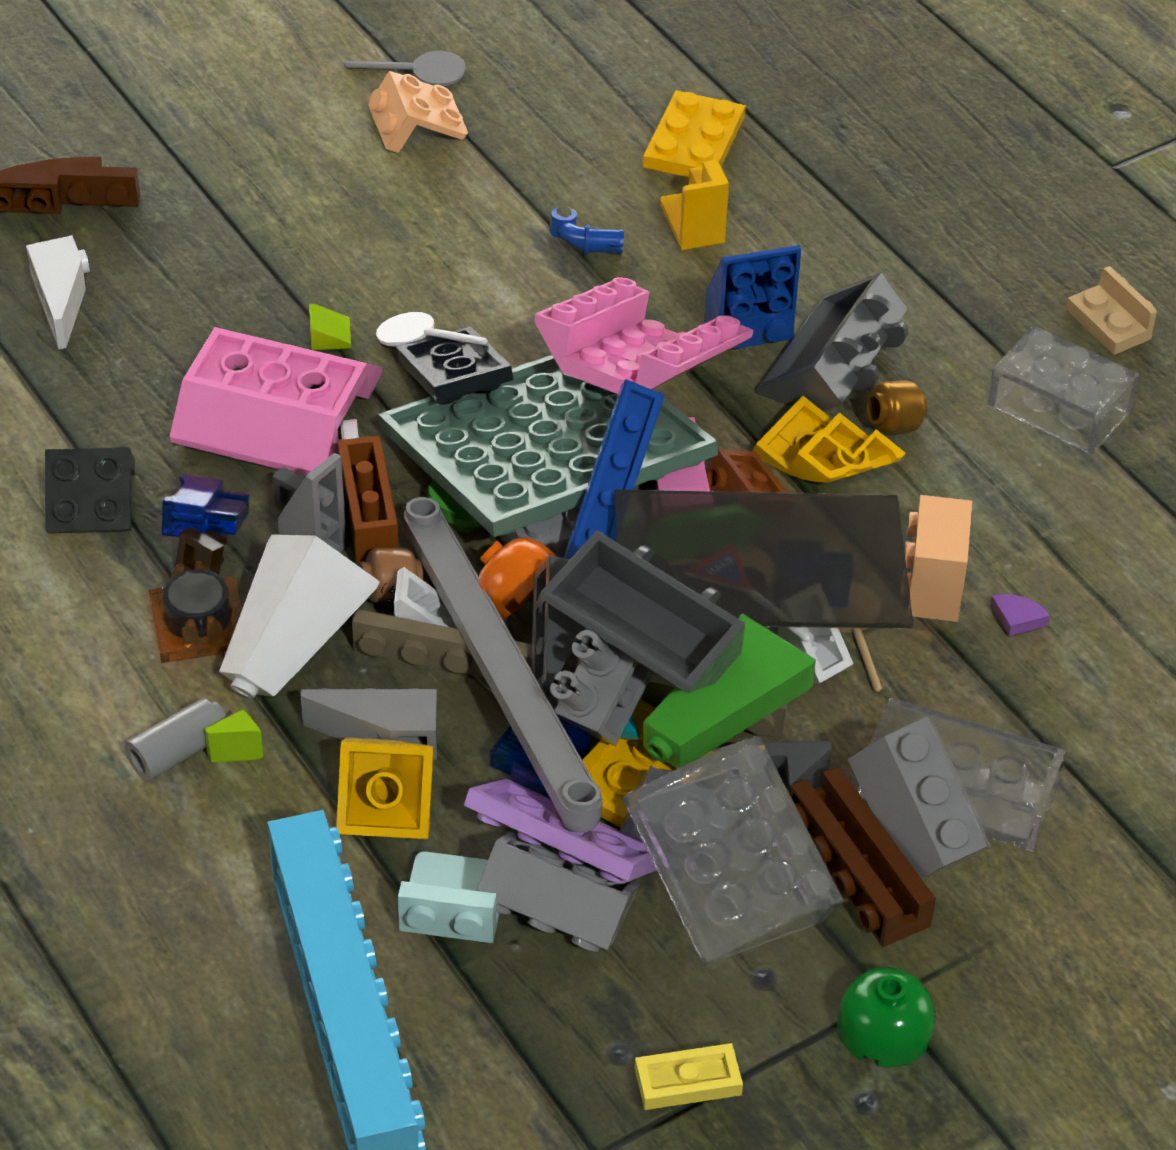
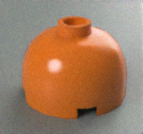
(510, 572)

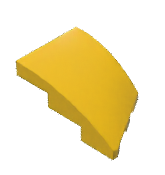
(823, 448)

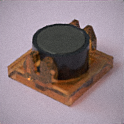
(194, 613)

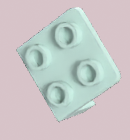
(445, 901)

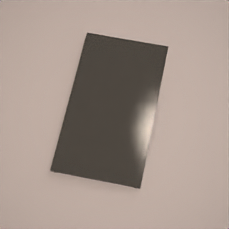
(778, 553)

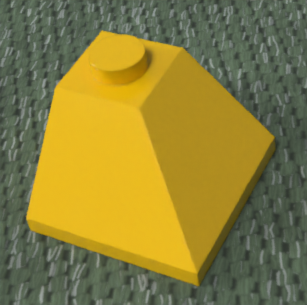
(384, 788)

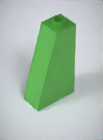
(754, 686)

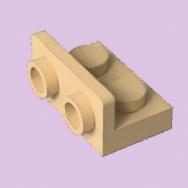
(1114, 312)

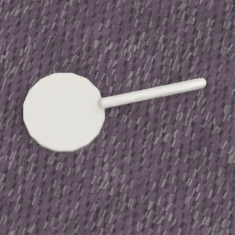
(416, 326)

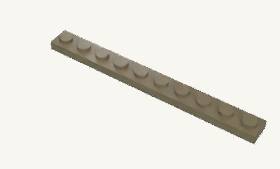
(446, 649)

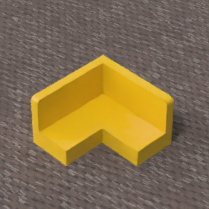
(700, 211)

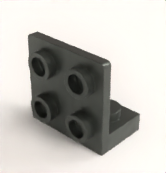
(88, 490)

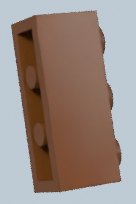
(367, 495)

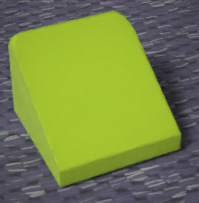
(328, 329)
(234, 739)

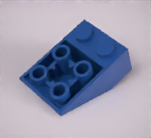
(758, 292)

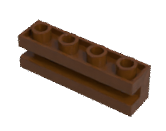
(863, 859)

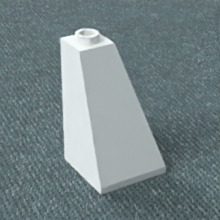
(291, 611)

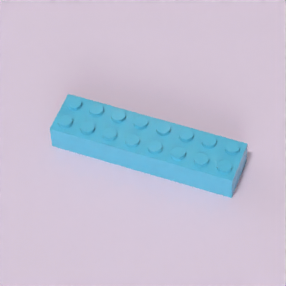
(341, 987)

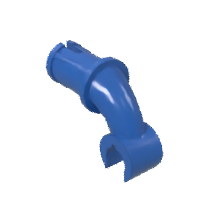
(586, 238)

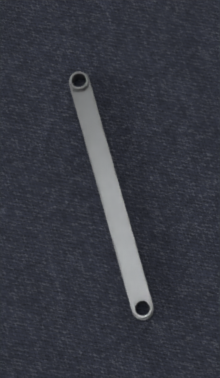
(504, 667)

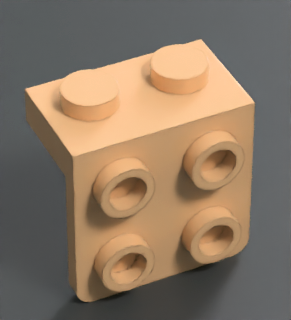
(407, 102)

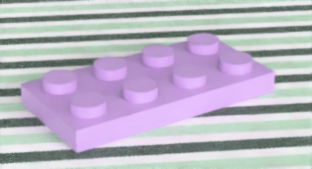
(538, 822)

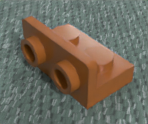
(741, 473)

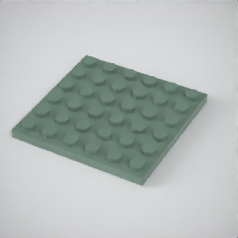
(530, 444)

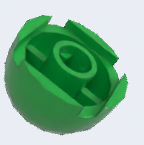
(887, 1017)

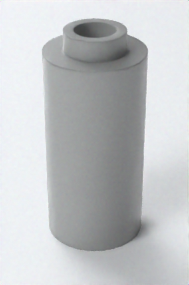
(172, 739)

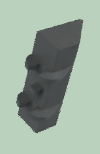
(837, 345)
(647, 613)

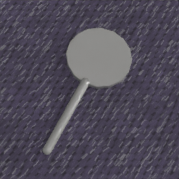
(431, 68)

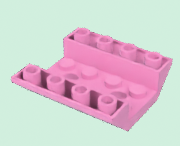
(607, 340)
(266, 407)

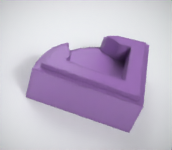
(1018, 613)

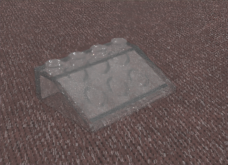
(733, 851)

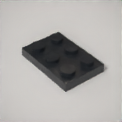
(454, 367)

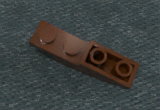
(71, 181)

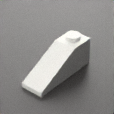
(59, 282)

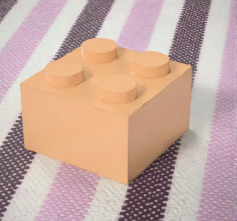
(938, 556)

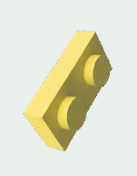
(688, 1076)

